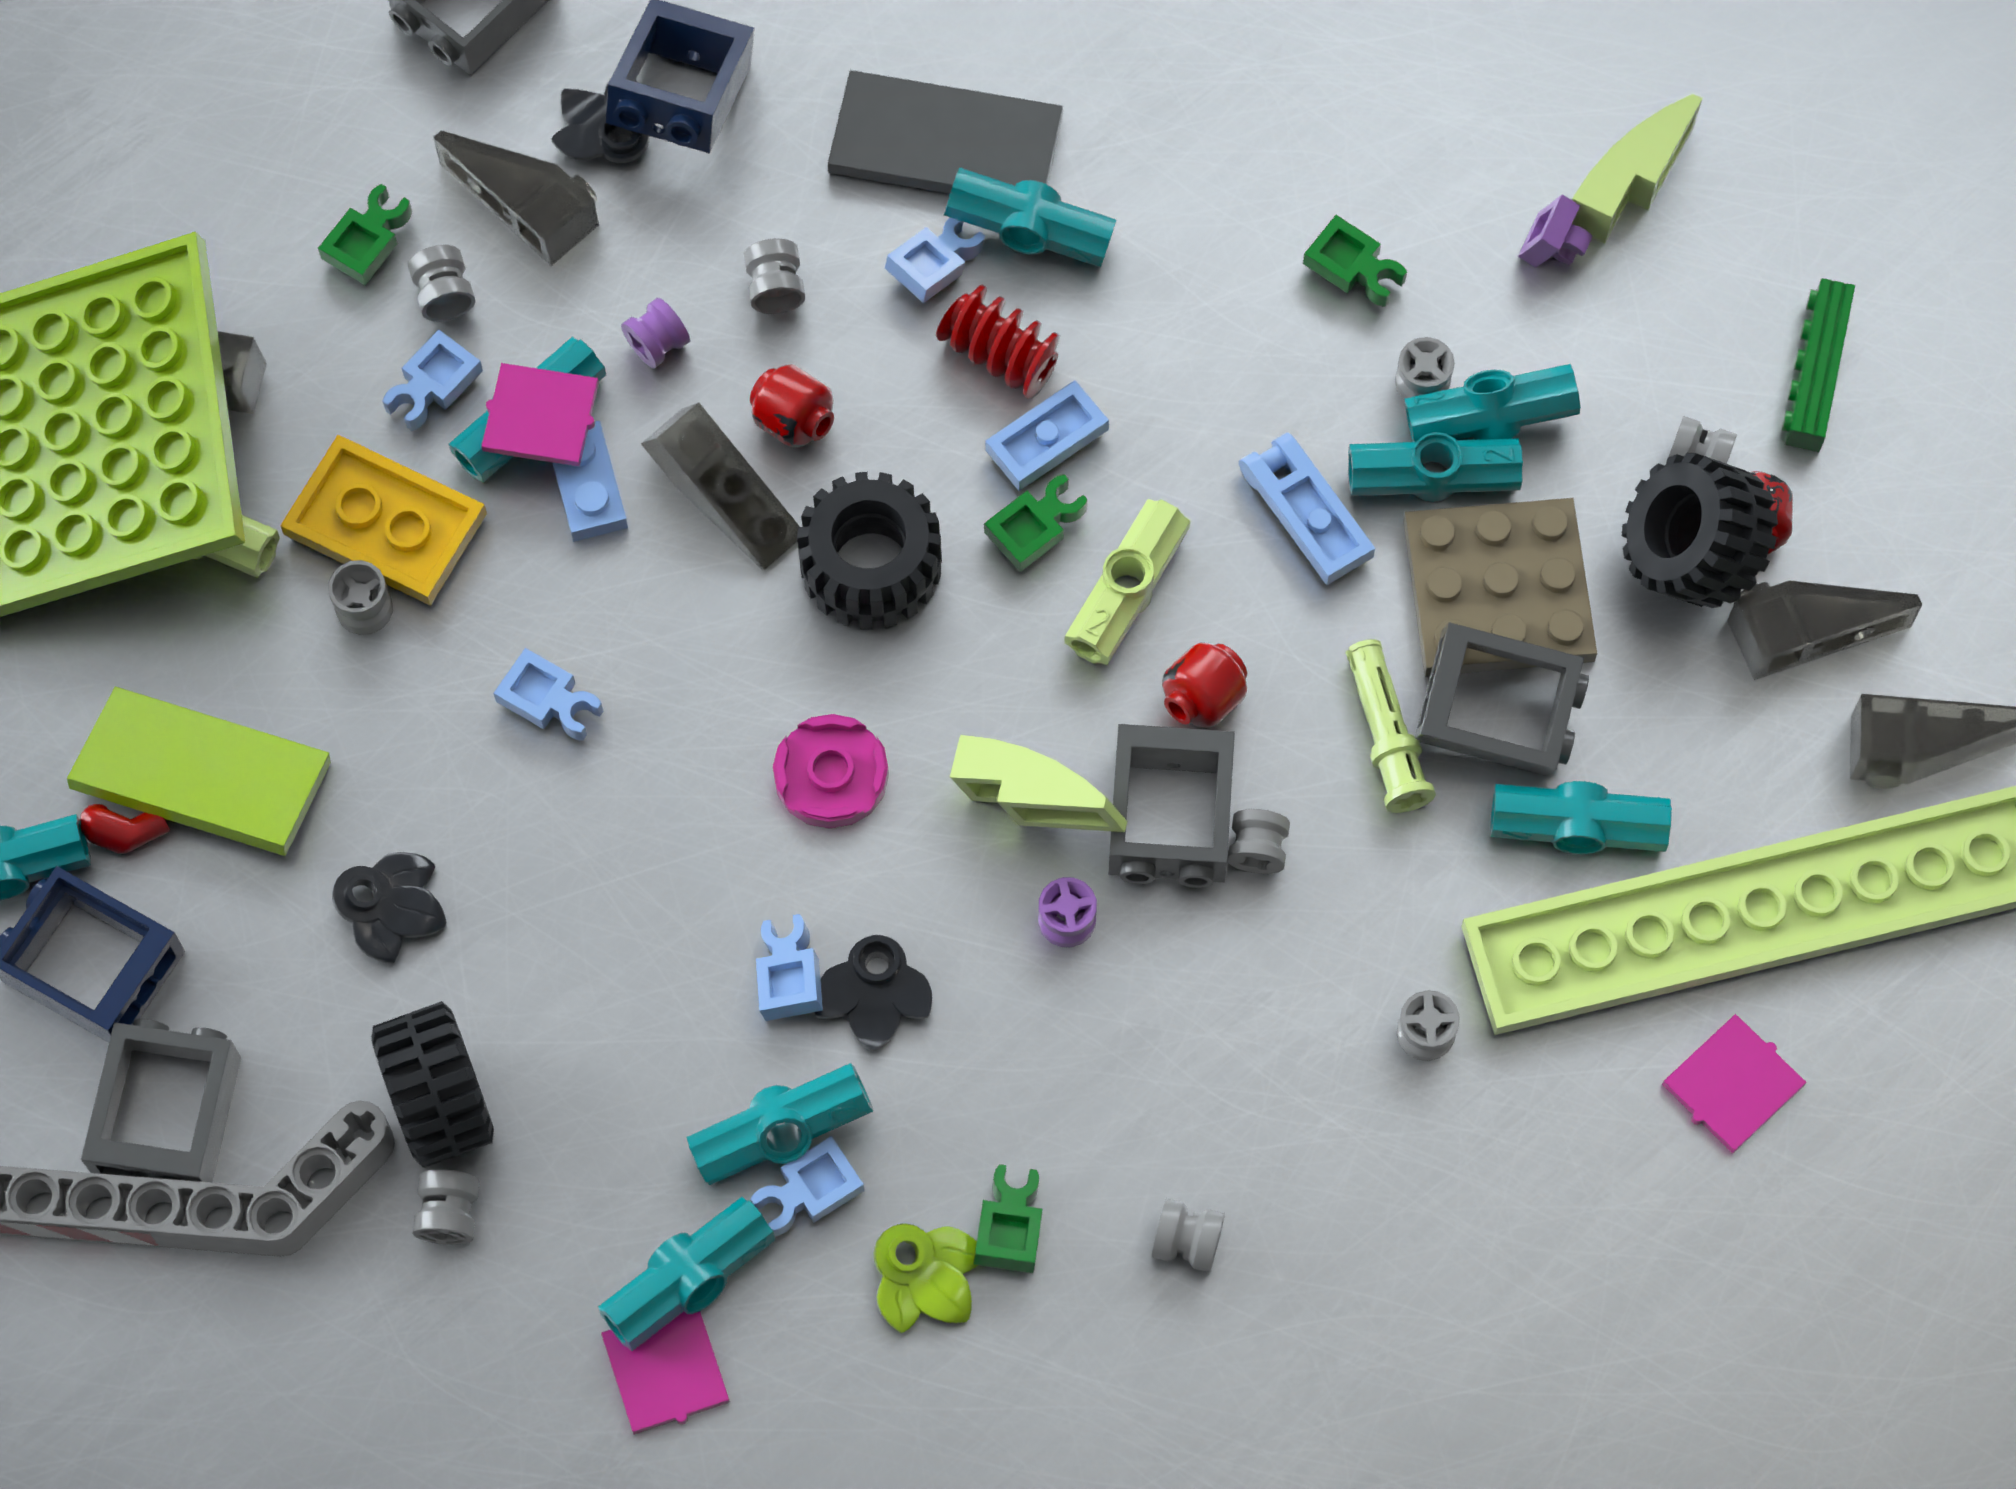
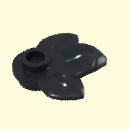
(589, 134)
(398, 904)
(875, 1000)

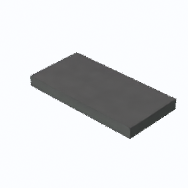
(926, 131)

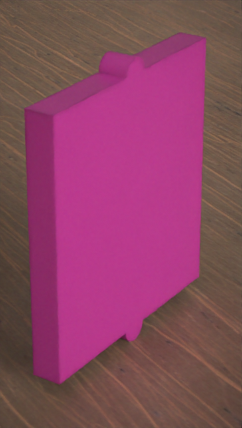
(540, 414)
(1734, 1083)
(667, 1374)

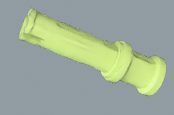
(1394, 749)

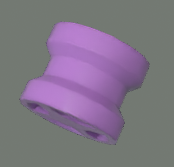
(655, 333)
(1067, 898)

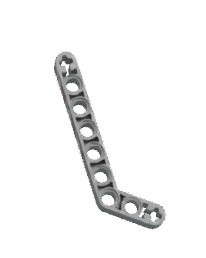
(195, 1200)

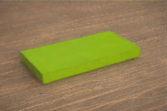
(199, 771)

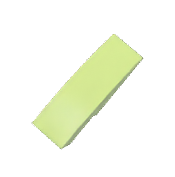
(1634, 167)
(1031, 787)

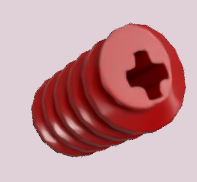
(1000, 341)

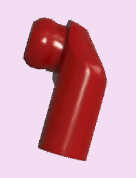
(119, 832)

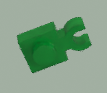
(364, 241)
(1350, 256)
(1032, 527)
(1008, 1227)

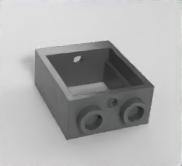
(478, 44)
(1442, 685)
(1178, 751)
(128, 1159)

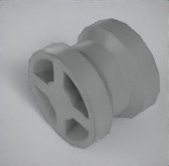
(1424, 357)
(1258, 841)
(1430, 1012)

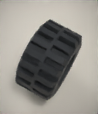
(862, 509)
(1699, 530)
(432, 1084)

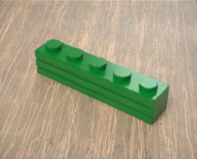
(1818, 364)

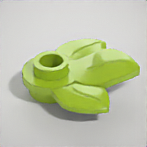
(932, 1281)

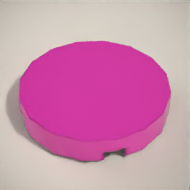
(830, 771)

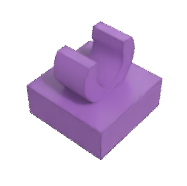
(1555, 235)

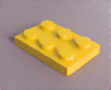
(384, 515)

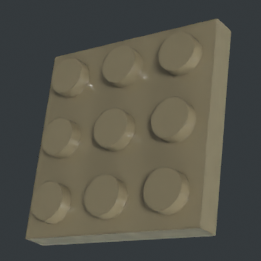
(1501, 573)

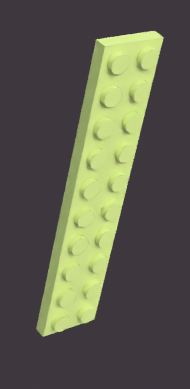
(1745, 911)

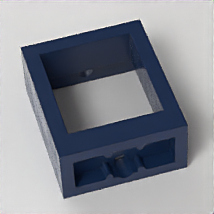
(693, 40)
(134, 985)

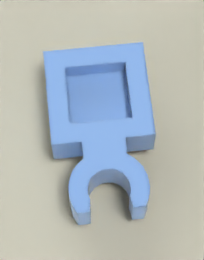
(932, 262)
(435, 374)
(542, 690)
(791, 976)
(815, 1183)

